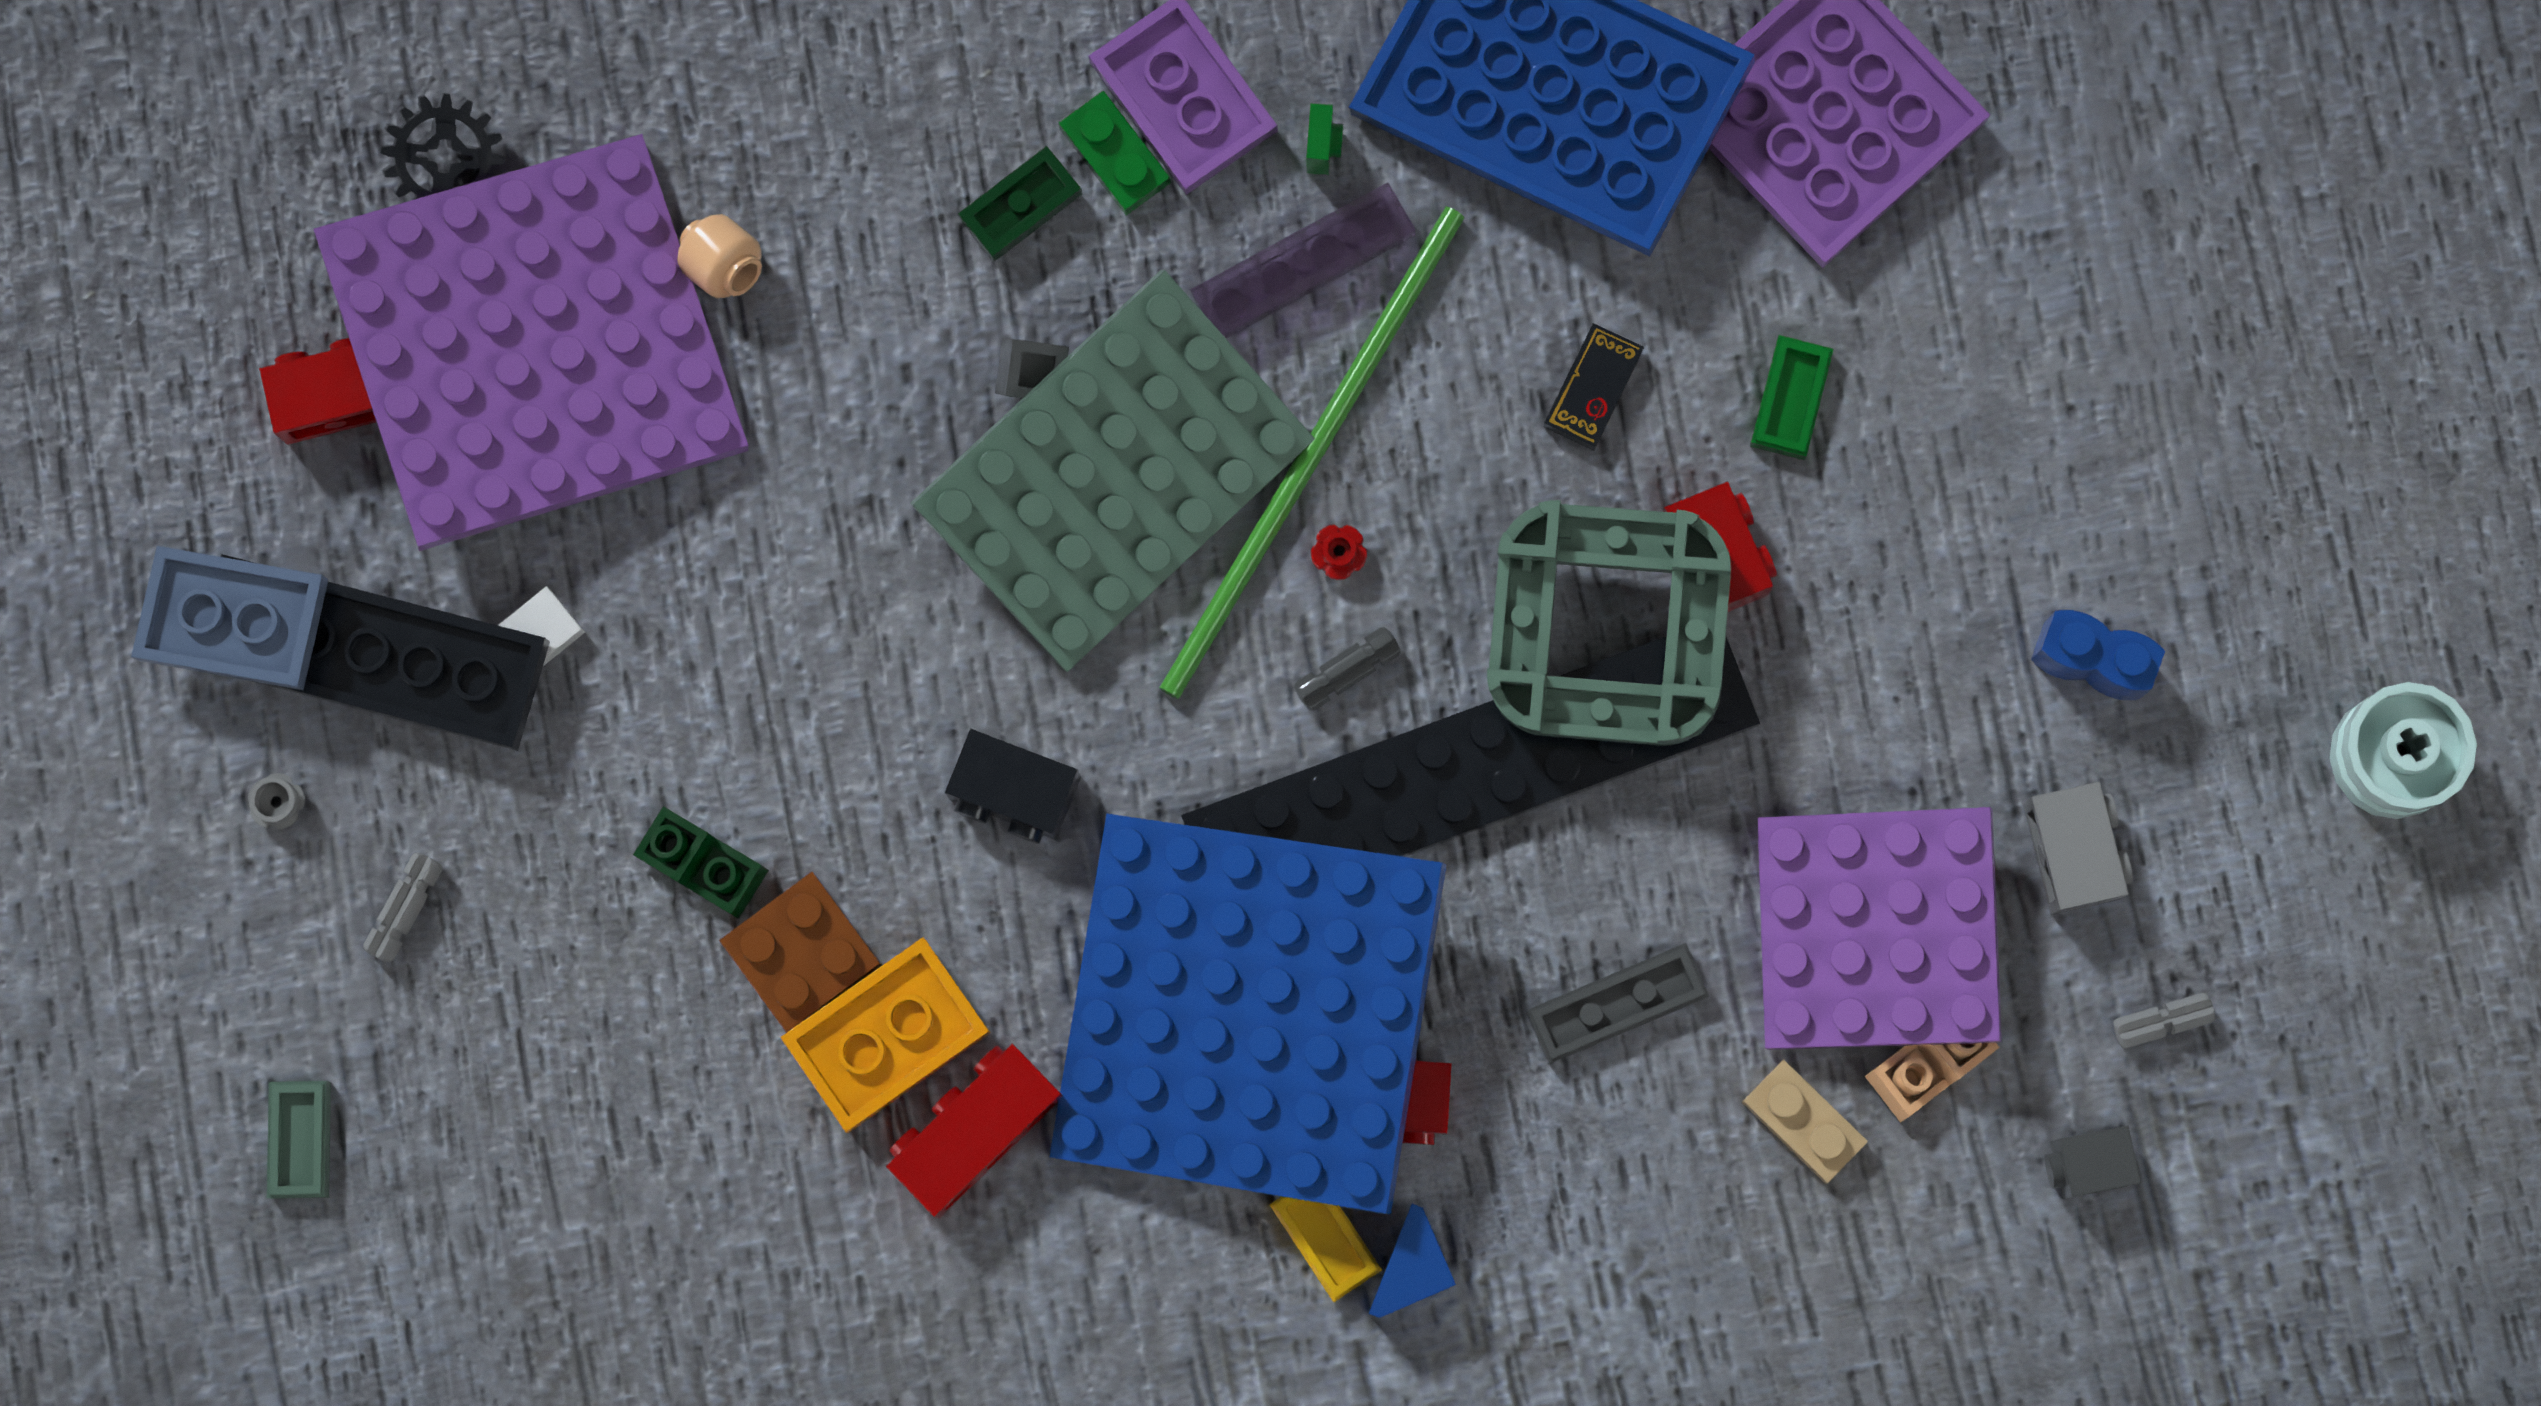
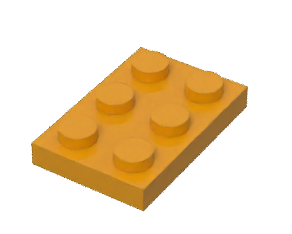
(885, 1035)

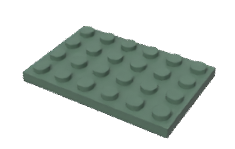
(1113, 470)

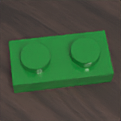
(1114, 153)

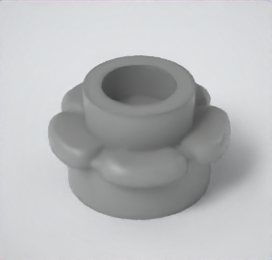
(261, 798)

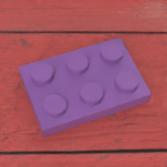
(1183, 94)

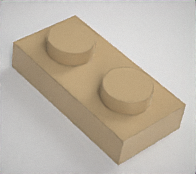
(1804, 1121)

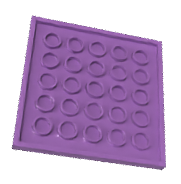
(530, 341)

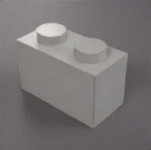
(2077, 847)

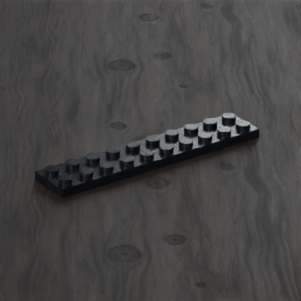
(1461, 772)

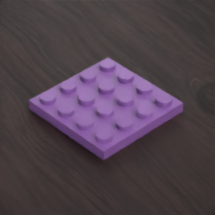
(1839, 118)
(1879, 929)

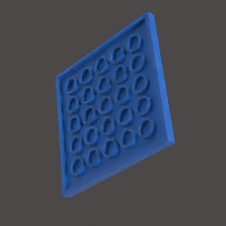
(1248, 1012)

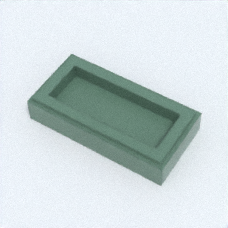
(298, 1139)

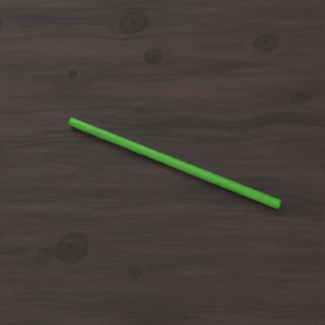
(1310, 457)

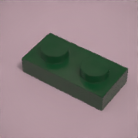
(1020, 203)

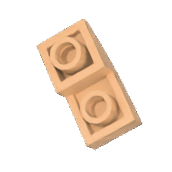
(1922, 1072)

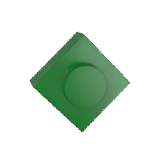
(1323, 139)

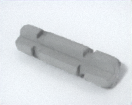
(402, 907)

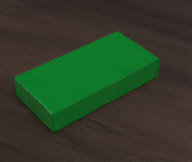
(1791, 397)

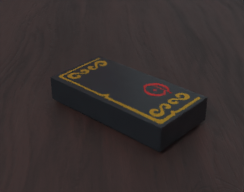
(1593, 386)

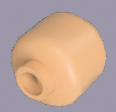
(719, 256)

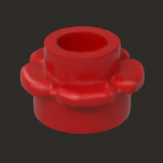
(1339, 566)

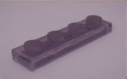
(1304, 261)

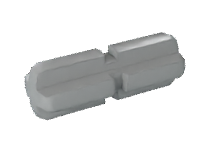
(2173, 1017)

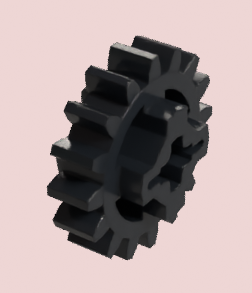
(442, 128)

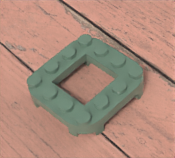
(1614, 540)

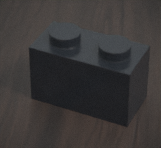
(1012, 786)

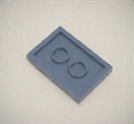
(230, 617)

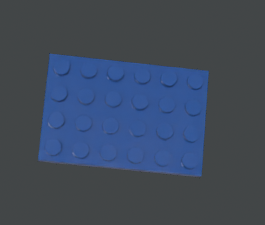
(1560, 102)

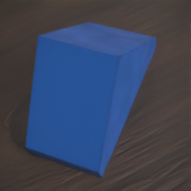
(1414, 1269)

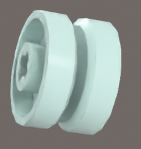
(2437, 746)

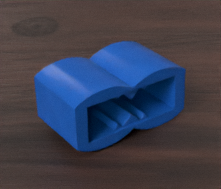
(2112, 662)

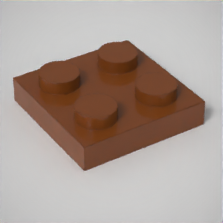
(800, 952)

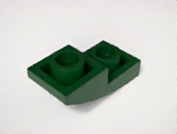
(700, 862)

